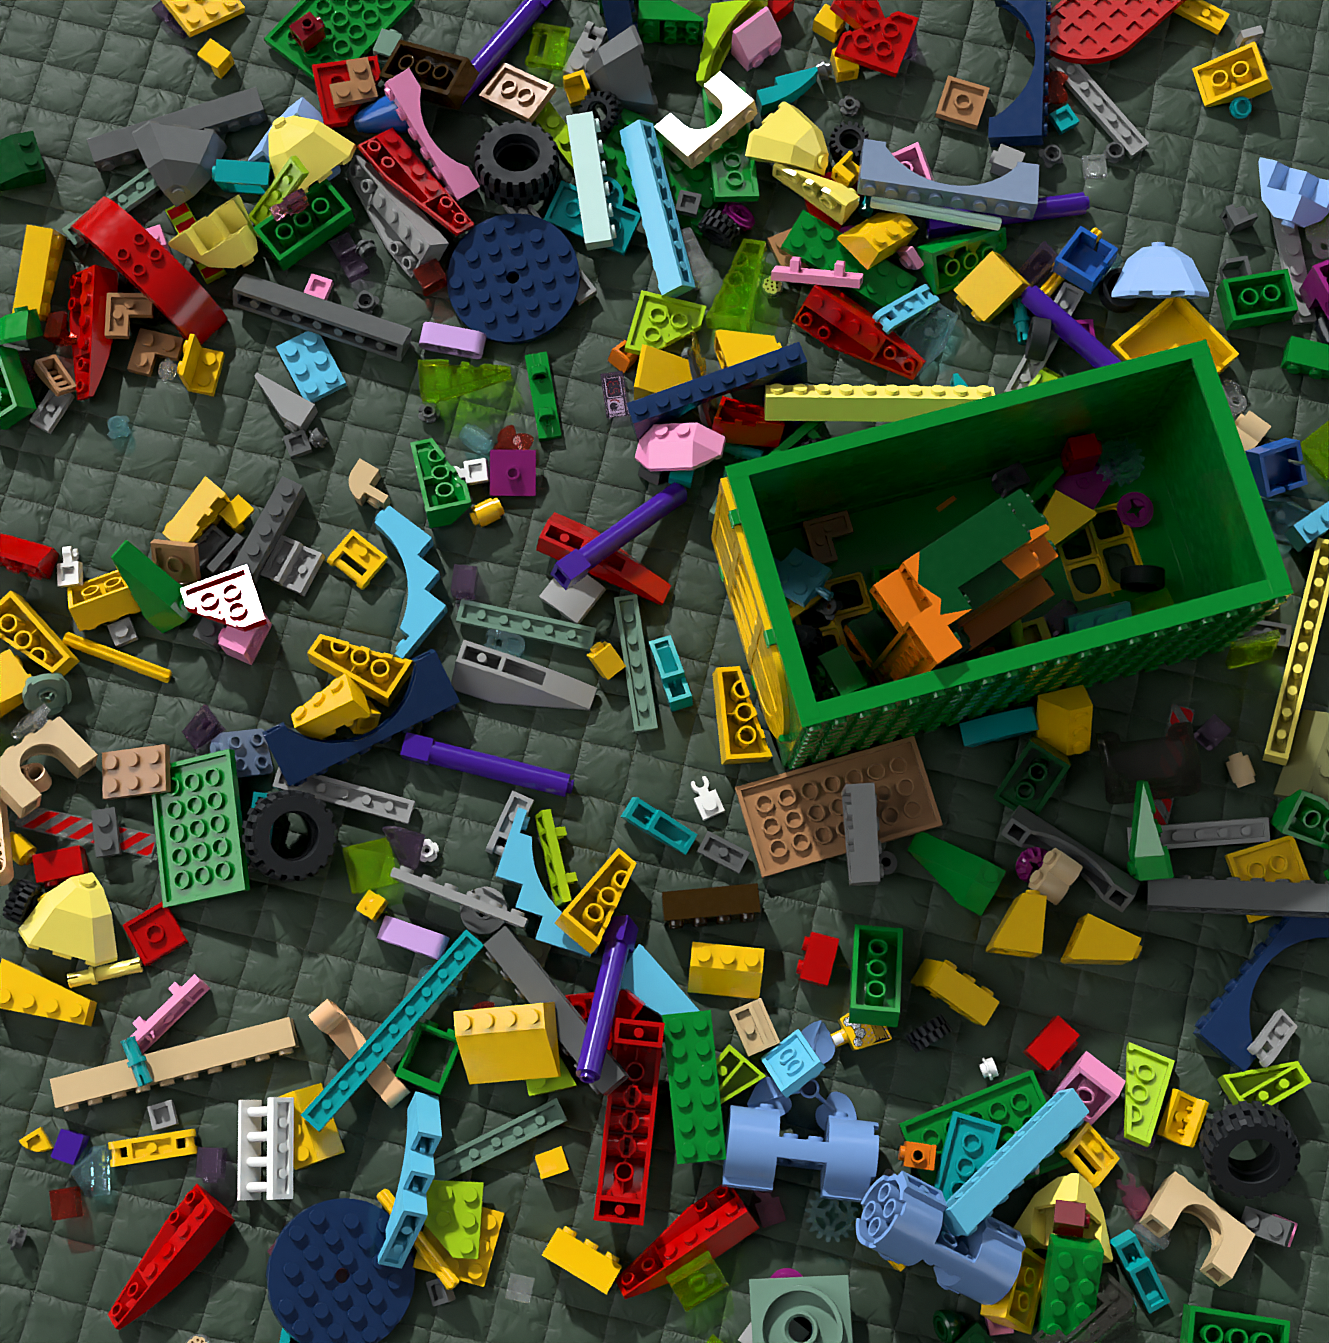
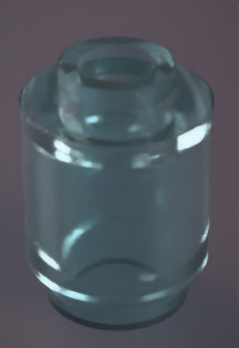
(476, 439)

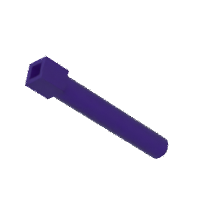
(506, 38)
(1047, 208)
(1068, 328)
(578, 562)
(428, 751)
(618, 941)

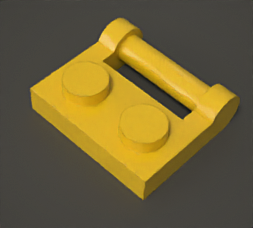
(363, 554)
(1094, 1150)

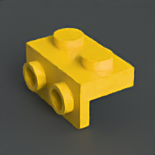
(1182, 1118)

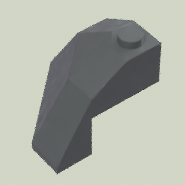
(621, 70)
(179, 157)

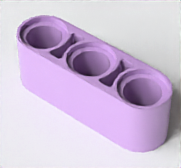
(452, 340)
(413, 937)

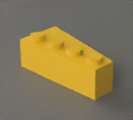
(39, 269)
(32, 636)
(376, 673)
(737, 721)
(592, 908)
(37, 996)

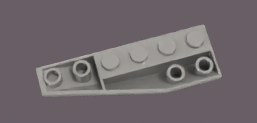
(398, 221)
(516, 681)

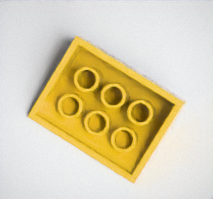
(508, 1042)

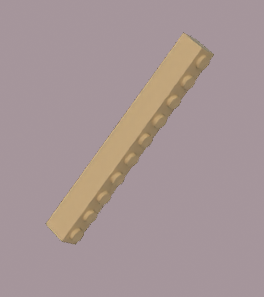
(176, 1062)

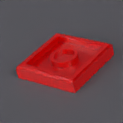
(155, 933)

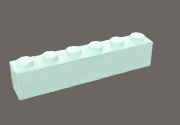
(590, 180)

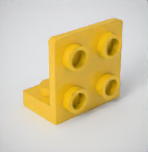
(200, 367)

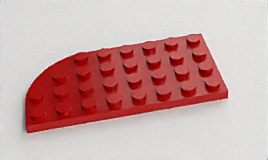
(1102, 28)

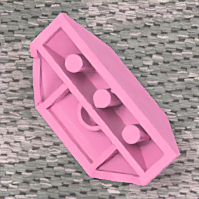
(679, 447)

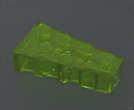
(738, 297)

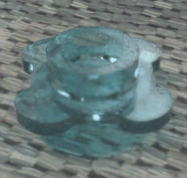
(112, 424)

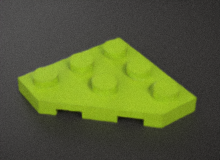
(662, 321)
(456, 1216)

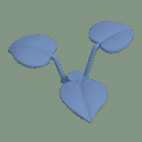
(768, 1092)

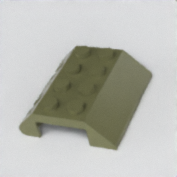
(1308, 758)

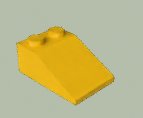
(1232, 76)

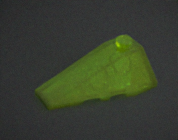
(444, 381)

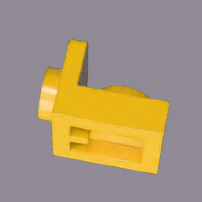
(372, 905)

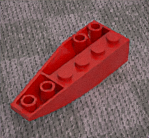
(410, 176)
(87, 322)
(853, 331)
(564, 535)
(27, 557)
(709, 1224)
(173, 1254)

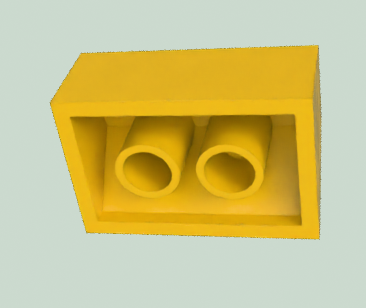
(878, 237)
(101, 601)
(1065, 719)
(725, 970)
(308, 1143)
(582, 1259)
(1020, 1304)

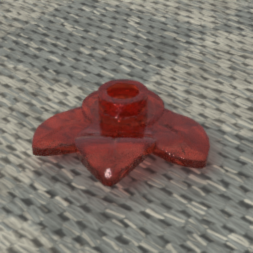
(1057, 92)
(510, 440)

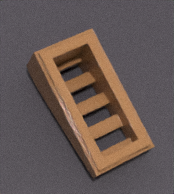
(52, 362)

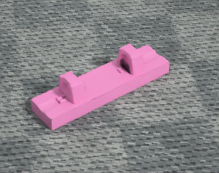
(815, 276)
(182, 1000)

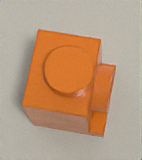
(928, 1155)

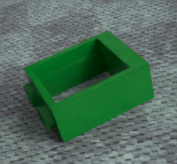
(402, 1071)

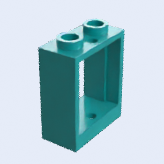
(243, 176)

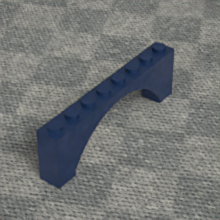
(1024, 119)
(779, 366)
(304, 755)
(1228, 1022)

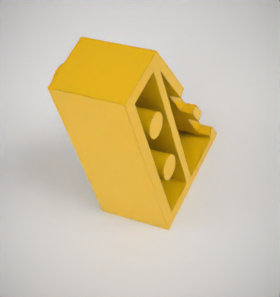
(197, 513)
(331, 708)
(956, 990)

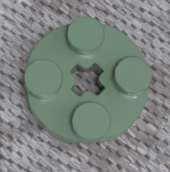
(38, 685)

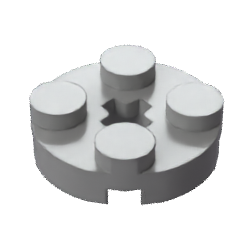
(483, 925)

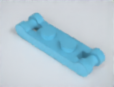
(905, 308)

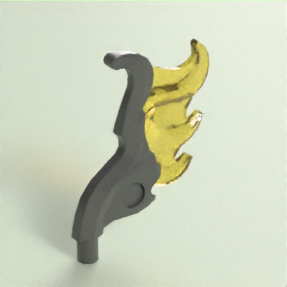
(697, 369)

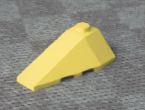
(827, 195)

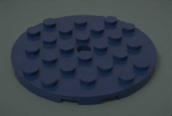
(517, 246)
(304, 1283)

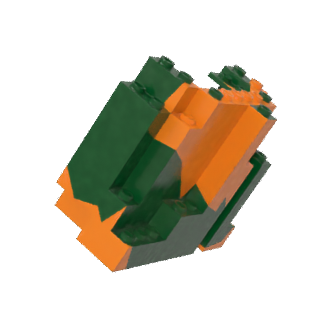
(957, 592)

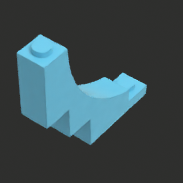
(422, 608)
(519, 868)
(416, 1177)

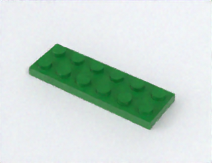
(731, 171)
(820, 250)
(694, 1087)

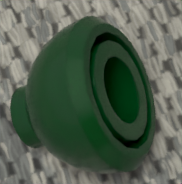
(948, 1325)

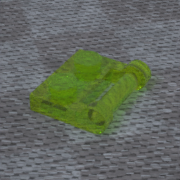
(555, 46)

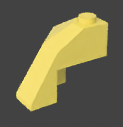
(789, 140)
(314, 145)
(220, 239)
(73, 922)
(1038, 1217)

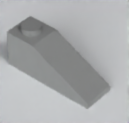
(293, 409)

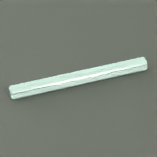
(937, 213)

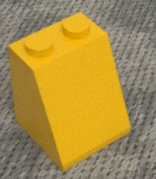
(990, 287)
(736, 347)
(659, 371)
(1065, 518)
(11, 681)
(1021, 927)
(1100, 943)

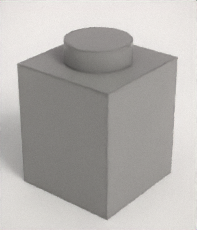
(1005, 160)

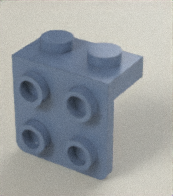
(250, 750)

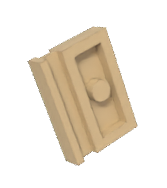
(754, 1027)

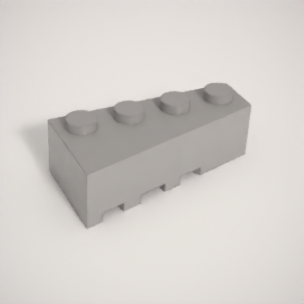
(861, 836)

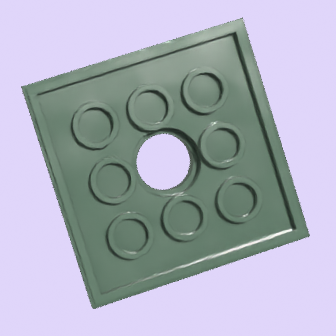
(818, 1298)

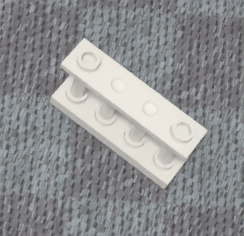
(279, 1148)

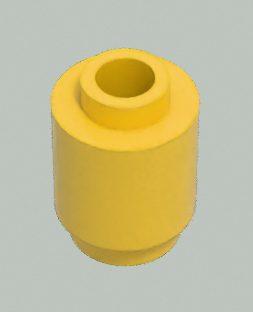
(486, 512)
(21, 849)

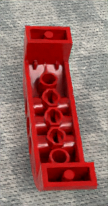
(150, 269)
(629, 1123)

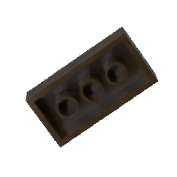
(441, 75)
(710, 905)

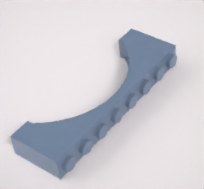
(886, 177)

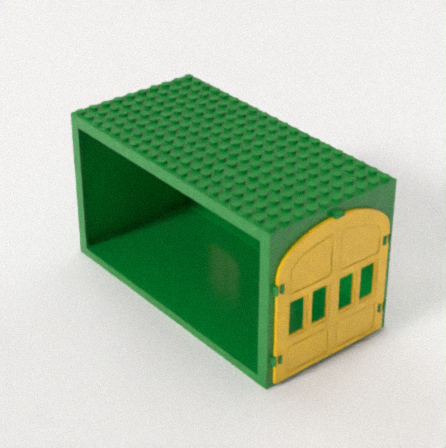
(893, 476)

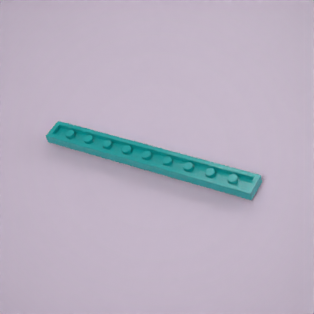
(392, 1031)

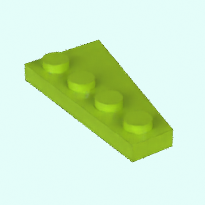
(1144, 1091)

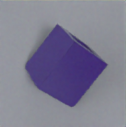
(69, 1146)

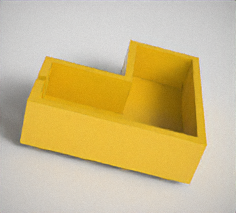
(1171, 326)

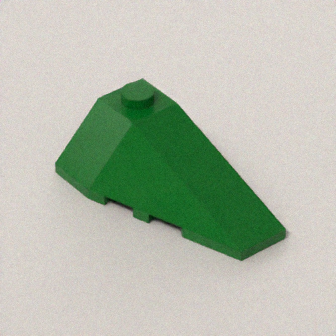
(1304, 817)
(1146, 853)

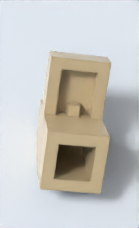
(362, 485)

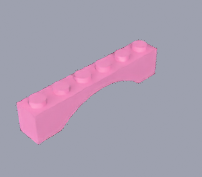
(406, 94)

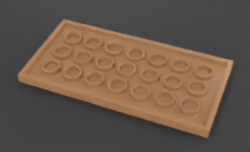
(800, 813)

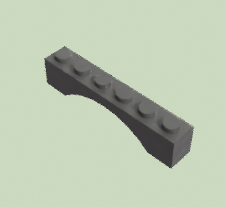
(1107, 880)

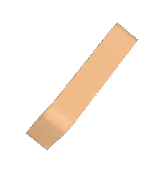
(42, 784)
(335, 1023)

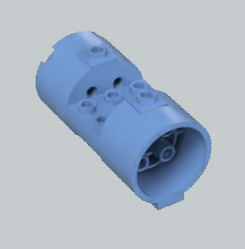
(844, 1156)
(907, 1225)

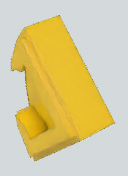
(37, 1141)

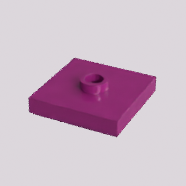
(512, 472)
(1084, 487)

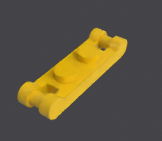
(152, 1147)

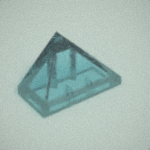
(93, 1171)

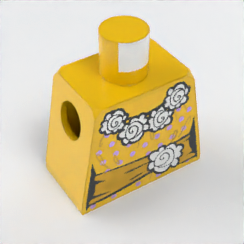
(859, 1035)

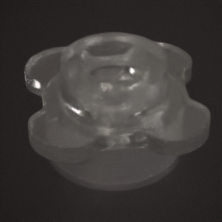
(167, 370)

